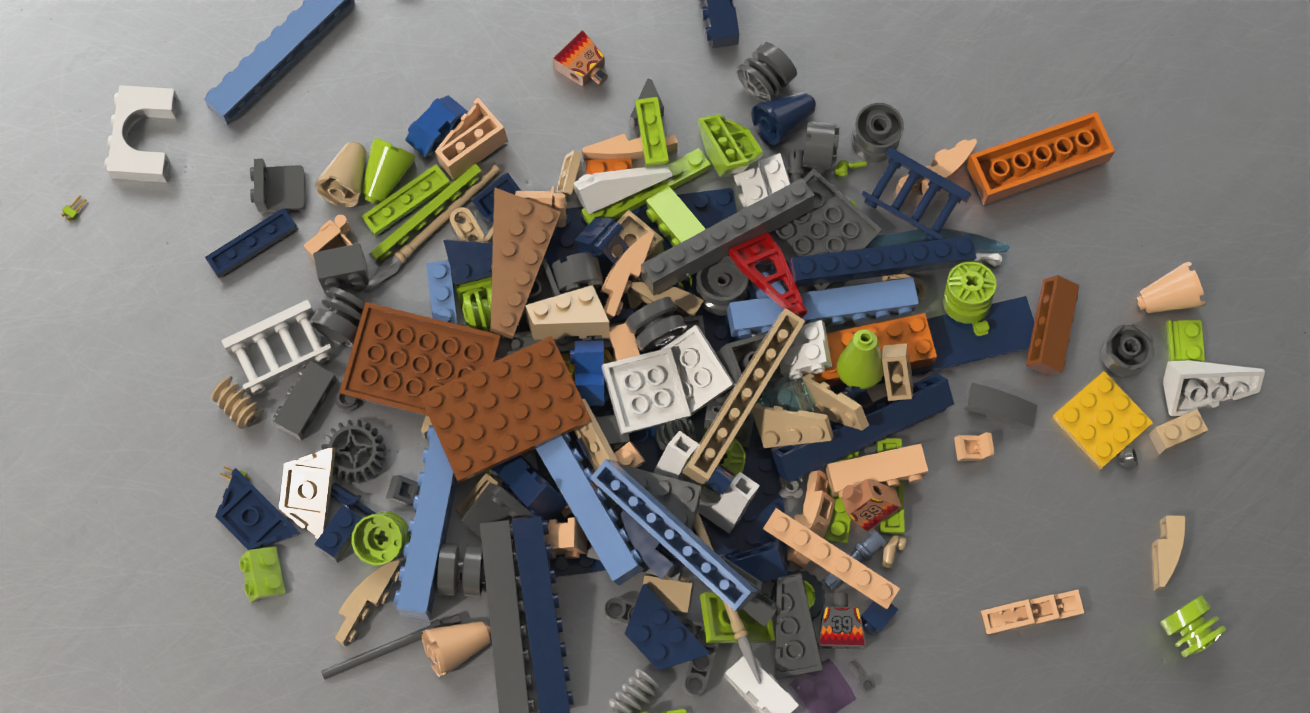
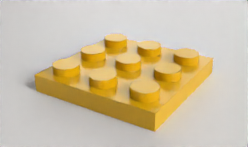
(1102, 420)

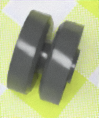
(721, 285)
(655, 324)

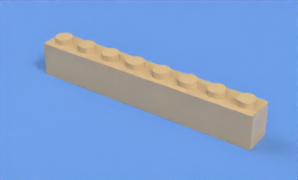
(743, 397)

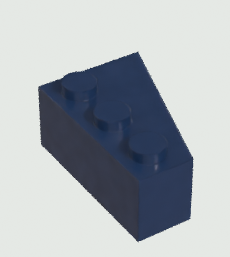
(721, 23)
(469, 259)
(764, 561)

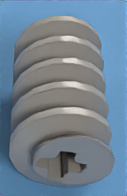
(634, 694)

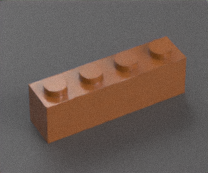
(1052, 325)

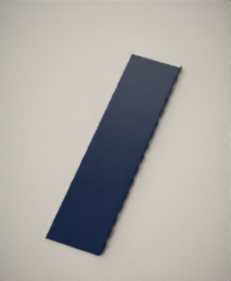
(956, 342)

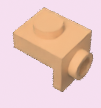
(974, 447)

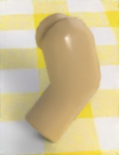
(890, 550)

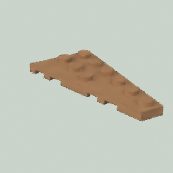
(519, 246)

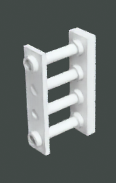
(259, 334)

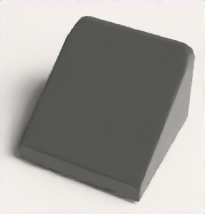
(402, 490)

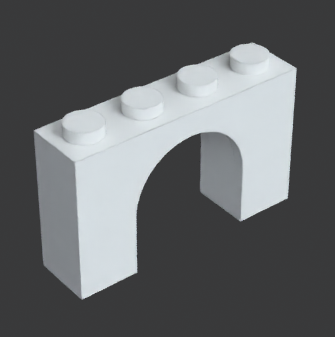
(132, 105)
(723, 509)

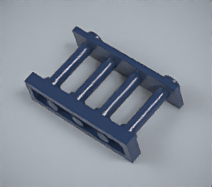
(935, 184)

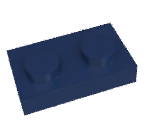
(485, 199)

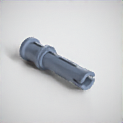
(861, 553)

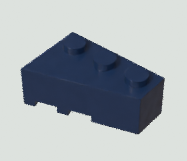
(532, 488)

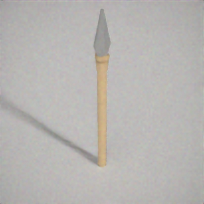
(392, 264)
(736, 623)

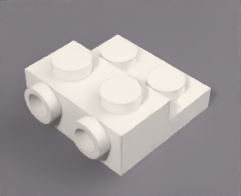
(762, 179)
(807, 352)

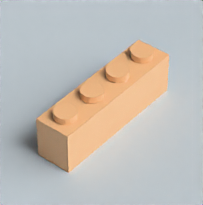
(883, 467)

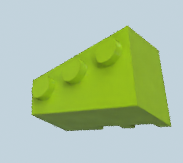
(672, 216)

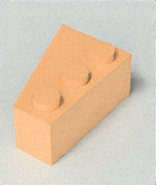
(565, 538)

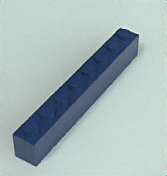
(881, 261)
(884, 418)
(541, 615)

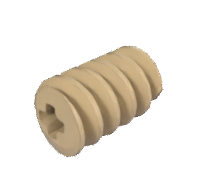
(234, 404)

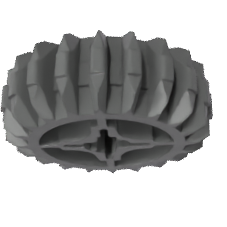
(364, 450)

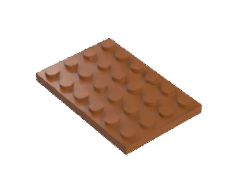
(411, 354)
(505, 409)

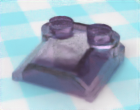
(823, 690)

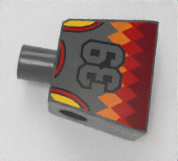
(841, 626)

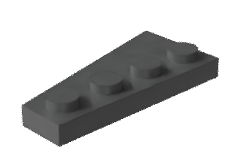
(796, 638)

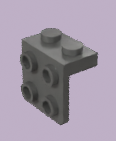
(277, 187)

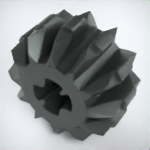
(668, 430)

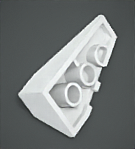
(606, 188)
(1203, 384)

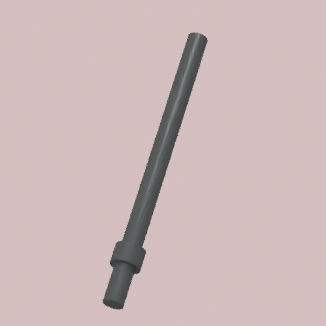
(386, 648)

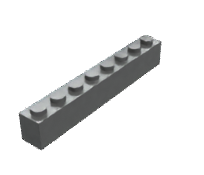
(717, 240)
(505, 618)

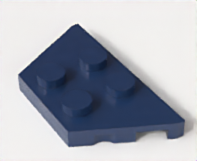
(252, 516)
(661, 634)

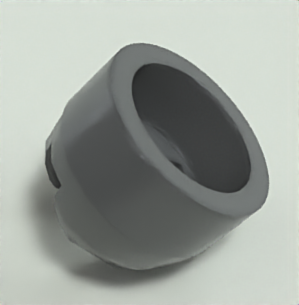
(1129, 456)

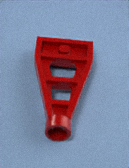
(759, 250)

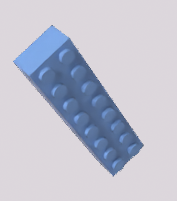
(427, 532)

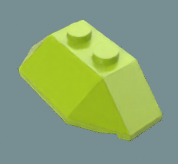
(728, 145)

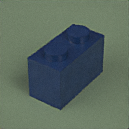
(338, 534)

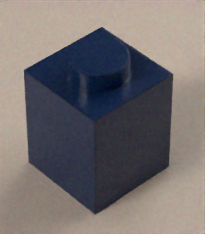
(877, 617)

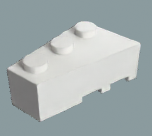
(762, 697)

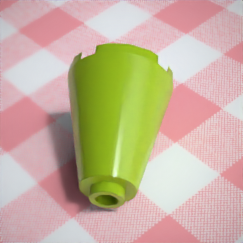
(384, 170)
(861, 361)

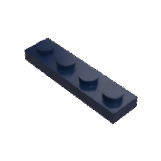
(251, 242)

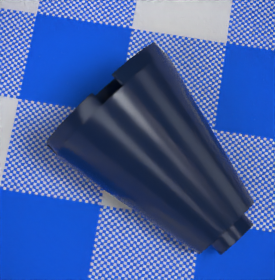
(782, 116)

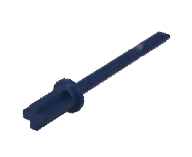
(349, 499)

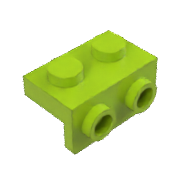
(262, 573)

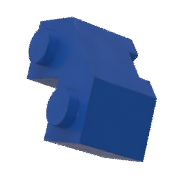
(434, 125)
(588, 371)

